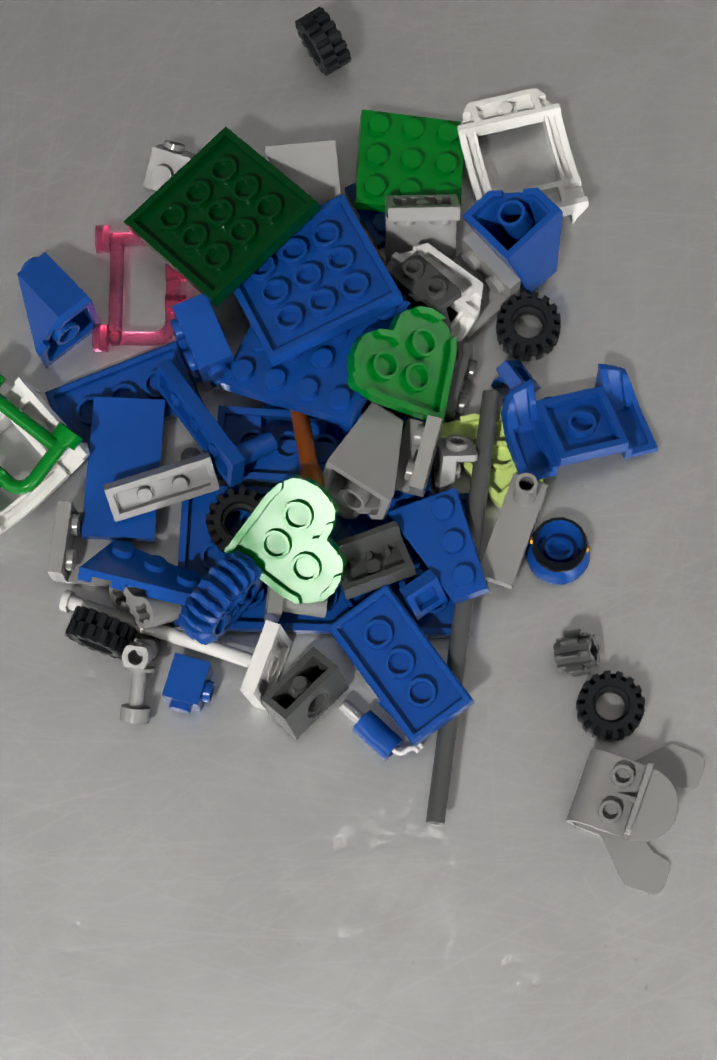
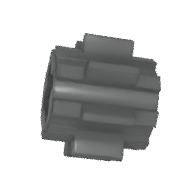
(576, 652)

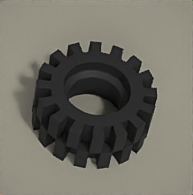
(323, 41)
(533, 306)
(224, 508)
(100, 631)
(618, 685)

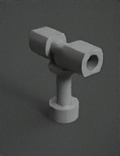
(137, 658)

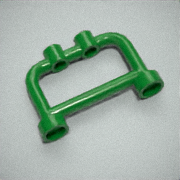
(55, 442)

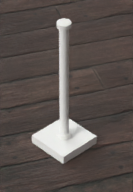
(263, 665)

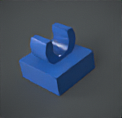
(513, 374)
(422, 593)

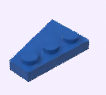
(444, 542)
(135, 568)

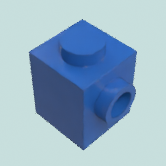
(188, 684)

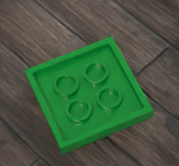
(406, 158)

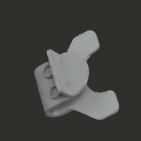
(632, 805)

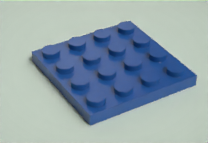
(317, 284)
(308, 382)

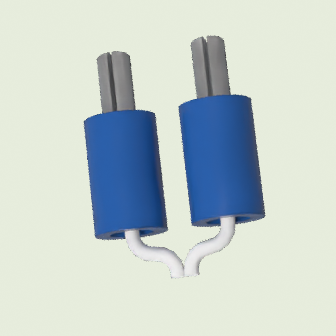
(376, 732)

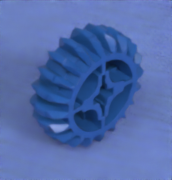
(220, 598)

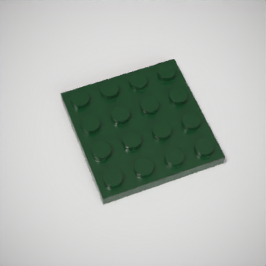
(222, 216)

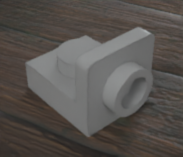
(448, 458)

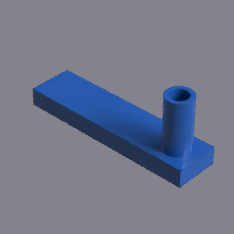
(206, 431)

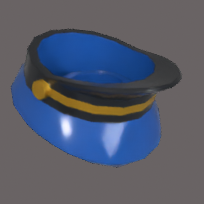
(558, 551)

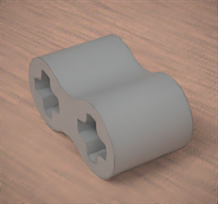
(145, 610)

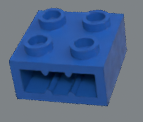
(202, 341)

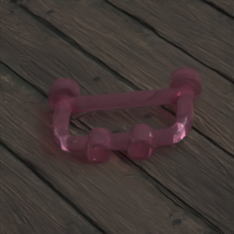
(111, 334)

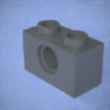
(304, 693)

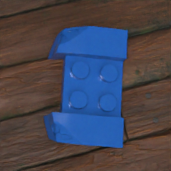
(575, 424)

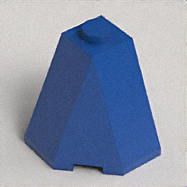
(520, 231)
(55, 307)

